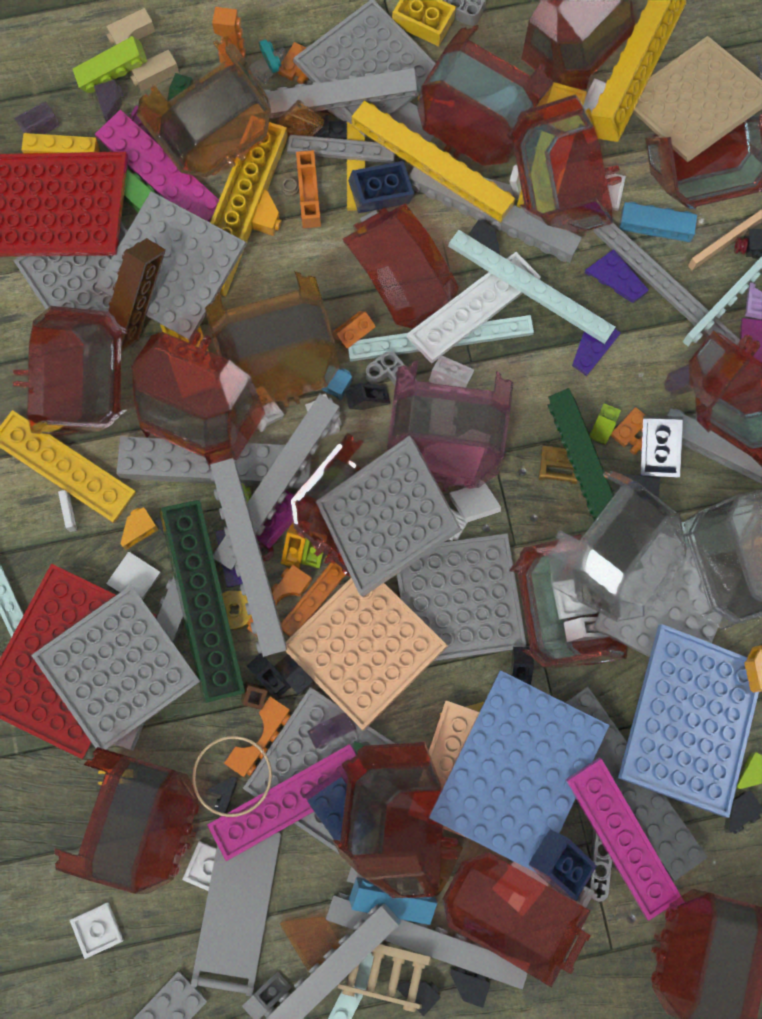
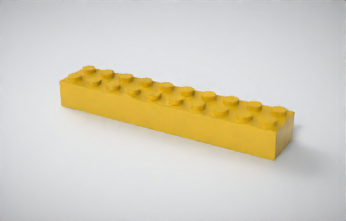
(635, 67)
(245, 189)

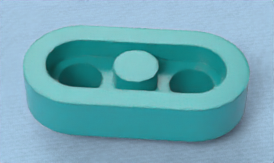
(267, 51)

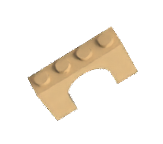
(158, 67)

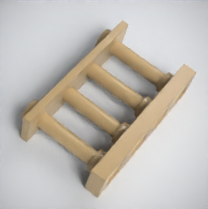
(399, 957)

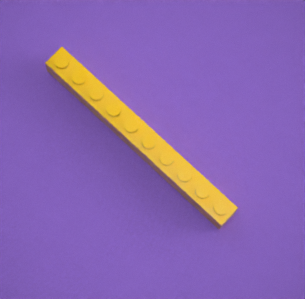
(433, 161)

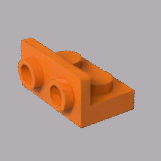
(354, 329)

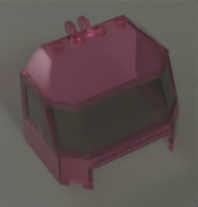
(453, 426)

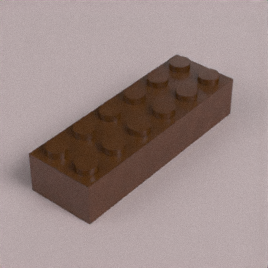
(135, 288)

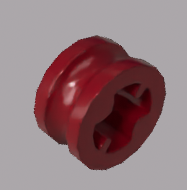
(740, 245)

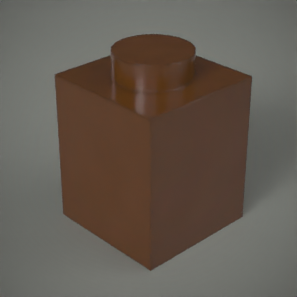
(253, 696)

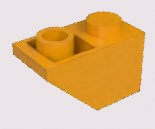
(754, 669)

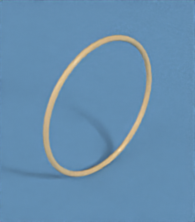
(259, 802)

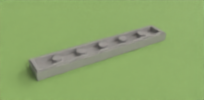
(340, 148)

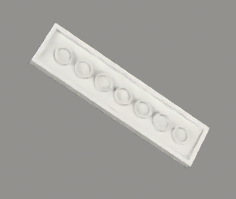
(466, 313)

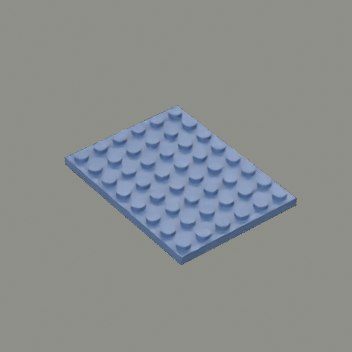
(690, 722)
(514, 769)

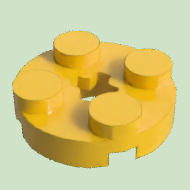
(236, 598)

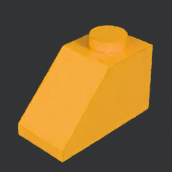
(266, 216)
(137, 527)
(293, 548)

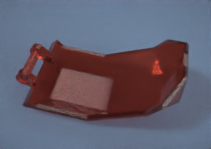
(403, 265)
(515, 917)

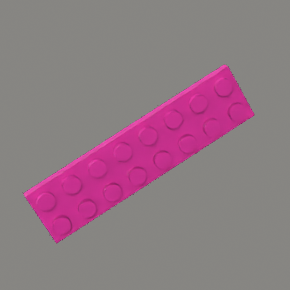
(155, 167)
(278, 810)
(623, 838)

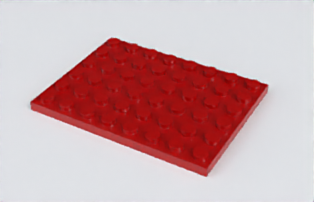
(61, 203)
(25, 692)

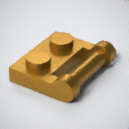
(556, 458)

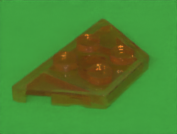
(300, 120)
(310, 939)

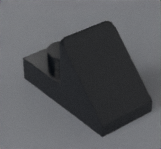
(332, 129)
(226, 789)

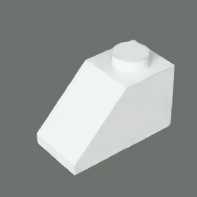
(582, 629)

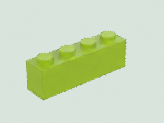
(110, 64)

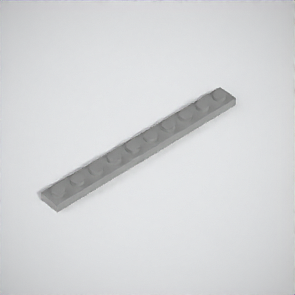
(659, 279)

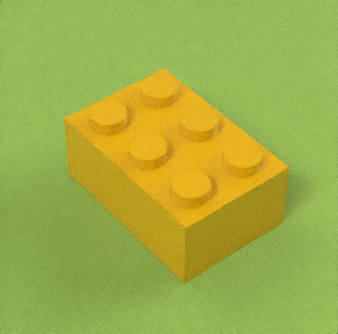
(425, 18)

